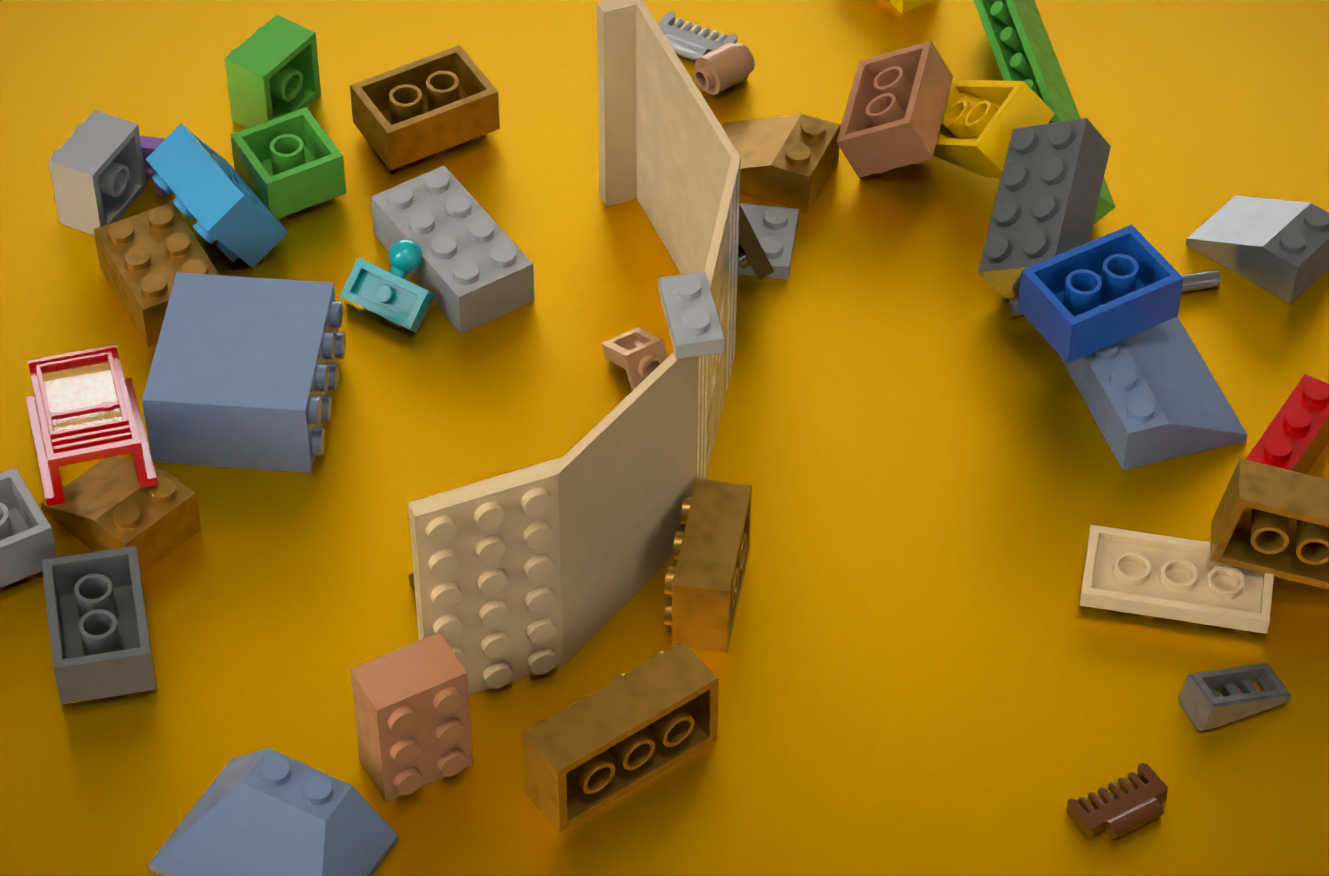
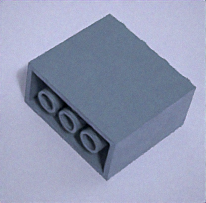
(244, 372)

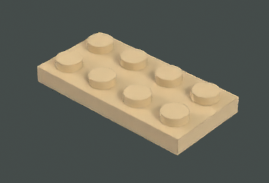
(1172, 581)

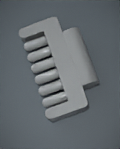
(689, 43)

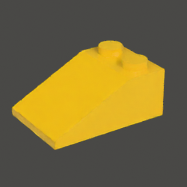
(981, 122)

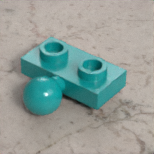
(389, 292)

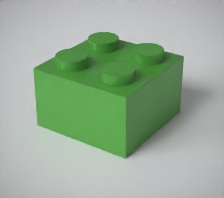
(273, 73)
(289, 162)

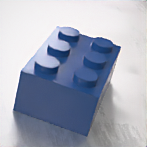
(1099, 293)

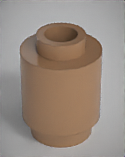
(723, 67)

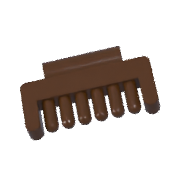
(1126, 811)

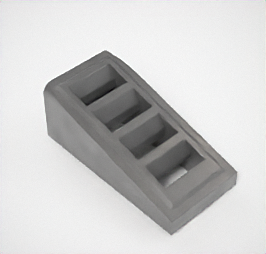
(1209, 710)

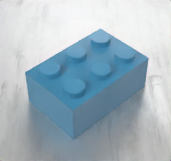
(216, 197)

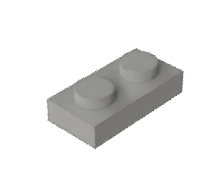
(691, 315)

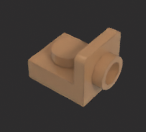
(637, 353)

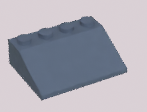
(1155, 397)

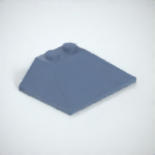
(276, 820)

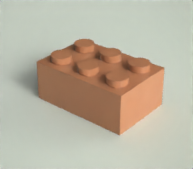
(895, 109)
(412, 716)

